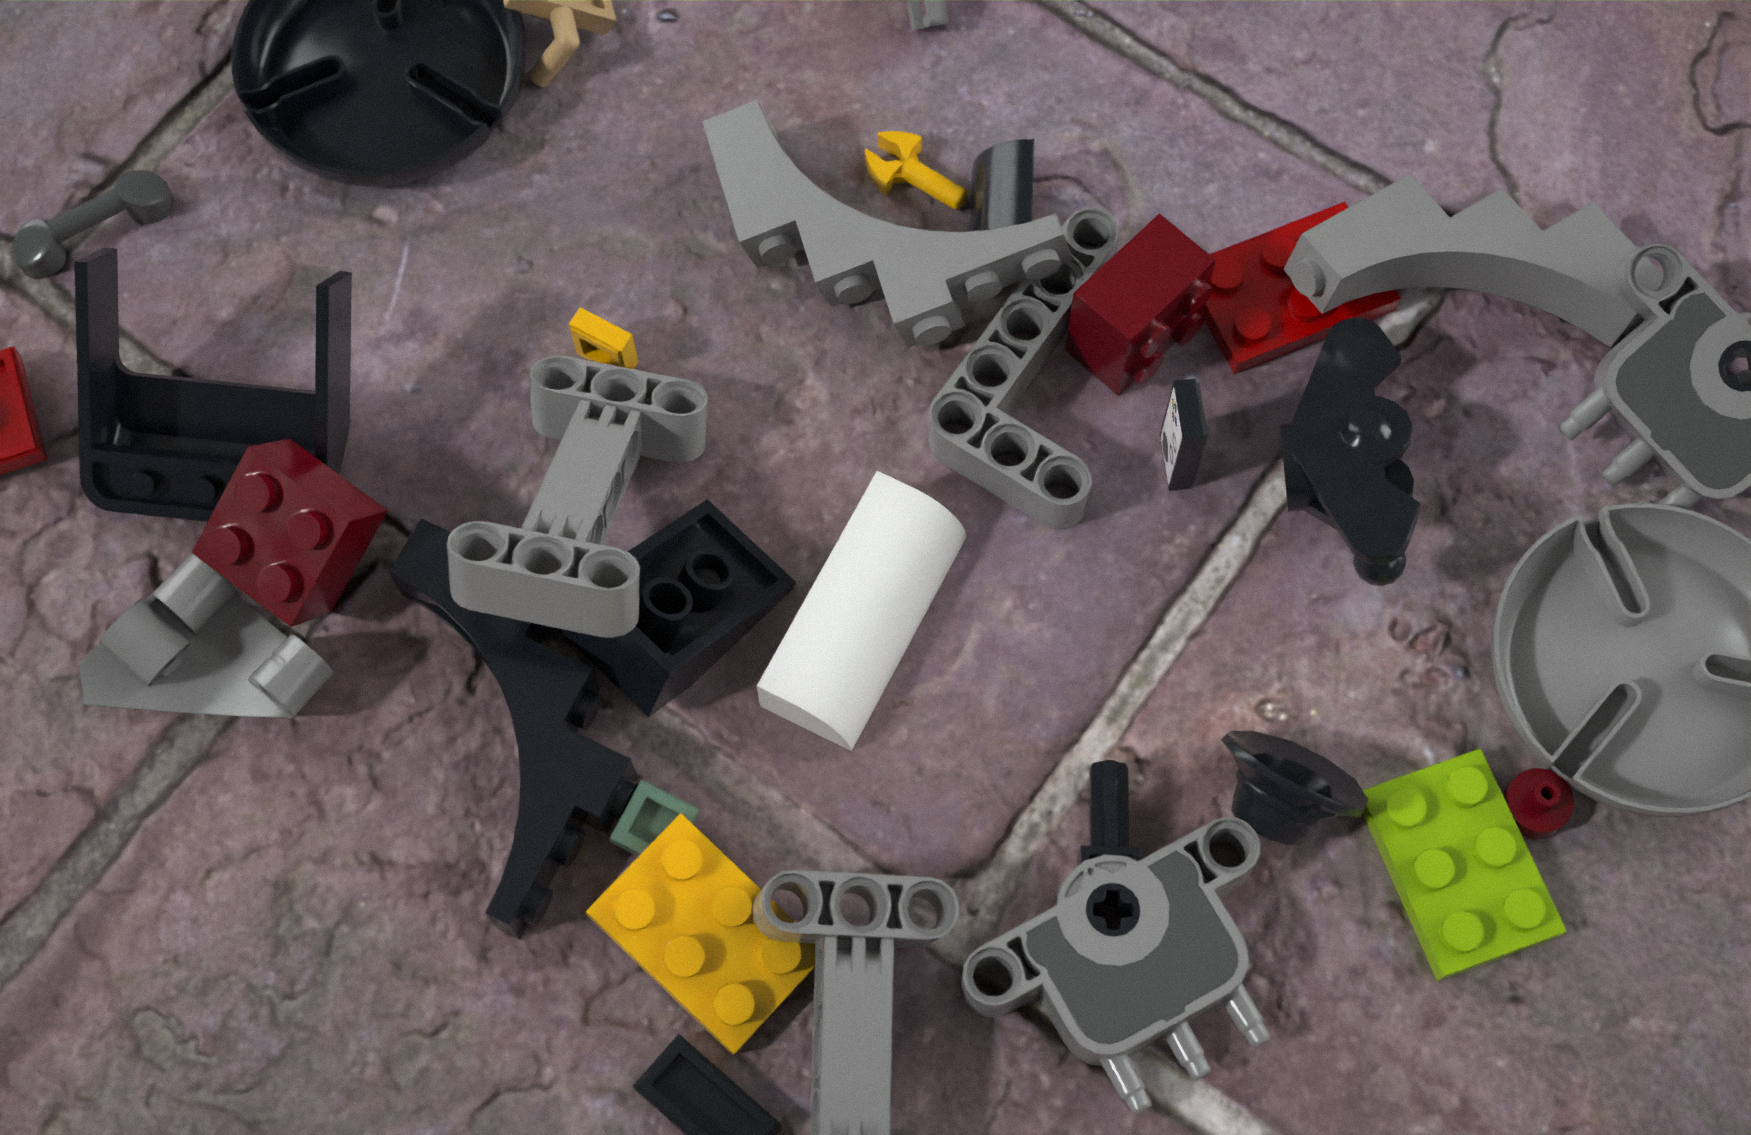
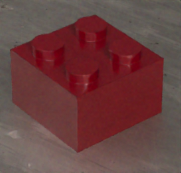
(1140, 305)
(289, 531)

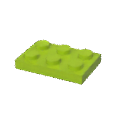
(1460, 865)

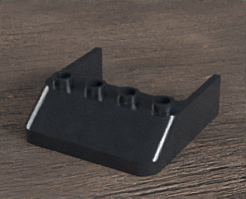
(177, 440)

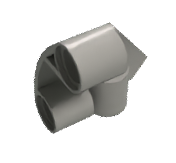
(200, 653)

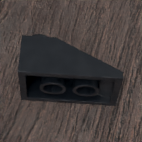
(697, 599)

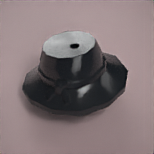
(1288, 788)

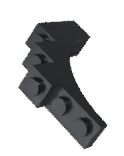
(549, 697)

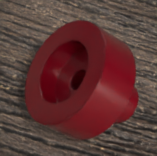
(1539, 802)

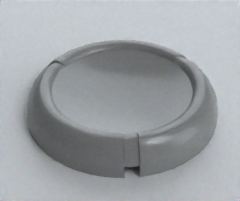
(1633, 658)

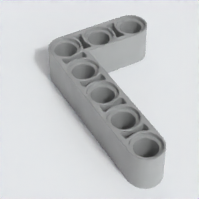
(1017, 364)

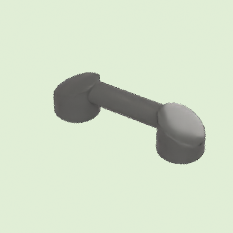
(38, 243)

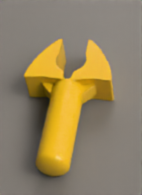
(909, 169)

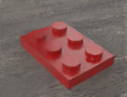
(1258, 309)

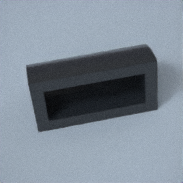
(1002, 186)

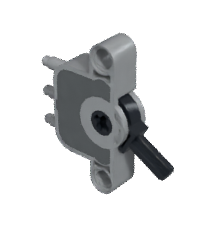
(1672, 384)
(1152, 975)

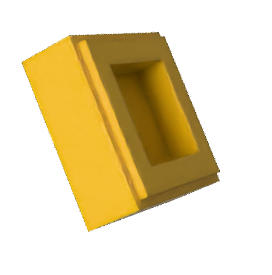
(602, 341)

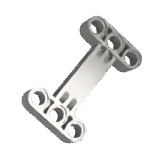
(556, 563)
(853, 984)

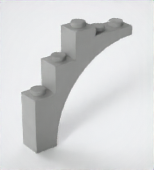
(852, 253)

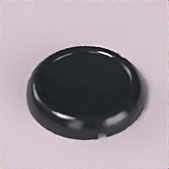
(377, 84)

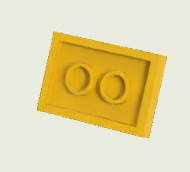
(693, 930)

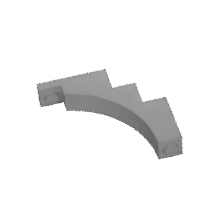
(1490, 247)

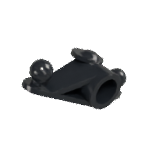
(1348, 448)

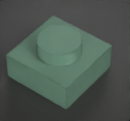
(648, 816)

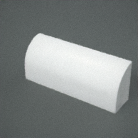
(862, 611)

